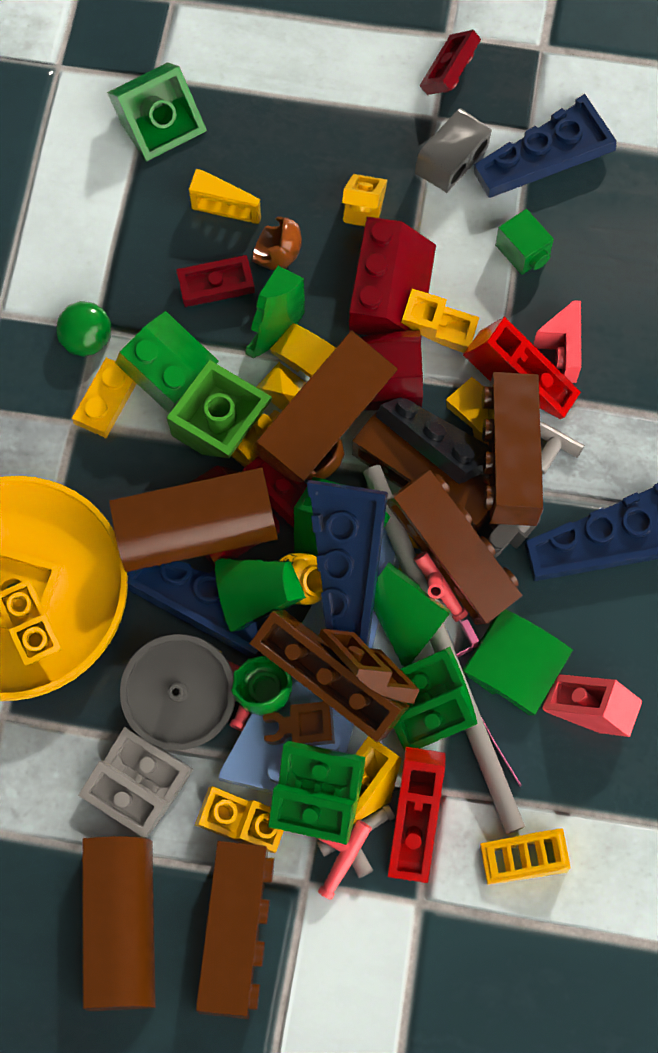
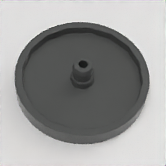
(177, 692)

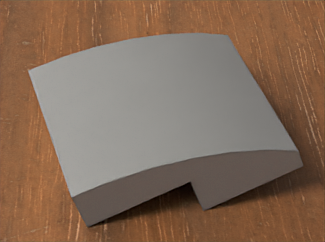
(135, 782)

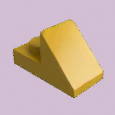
(363, 198)

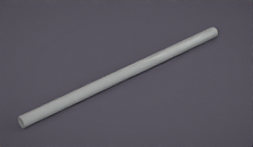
(476, 734)

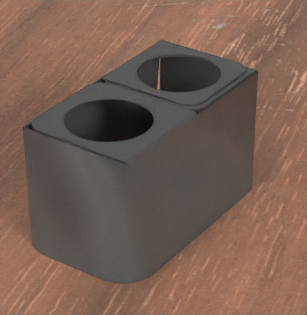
(452, 150)

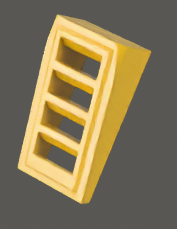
(223, 199)
(555, 836)

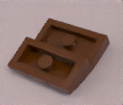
(370, 666)

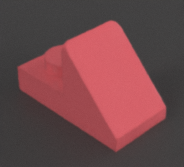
(564, 335)

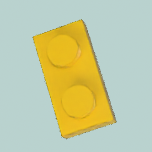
(104, 399)

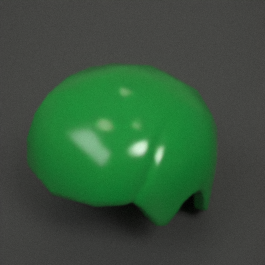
(83, 328)
(261, 686)

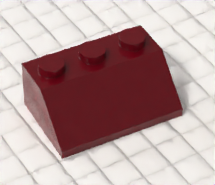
(389, 266)

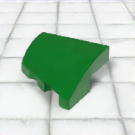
(277, 309)
(255, 589)
(406, 613)

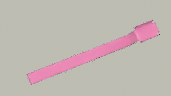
(473, 640)

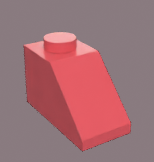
(593, 704)

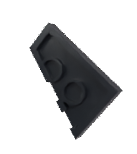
(437, 440)

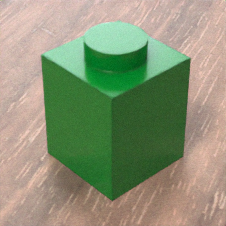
(524, 242)

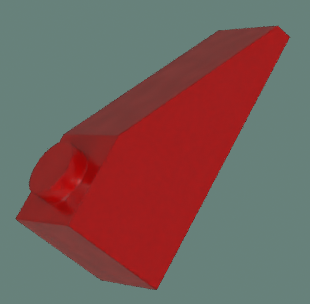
(507, 350)
(417, 814)

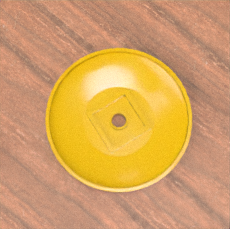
(76, 572)

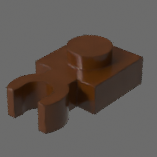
(308, 725)

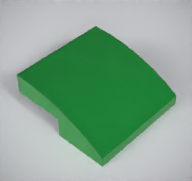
(517, 661)
(441, 704)
(317, 792)

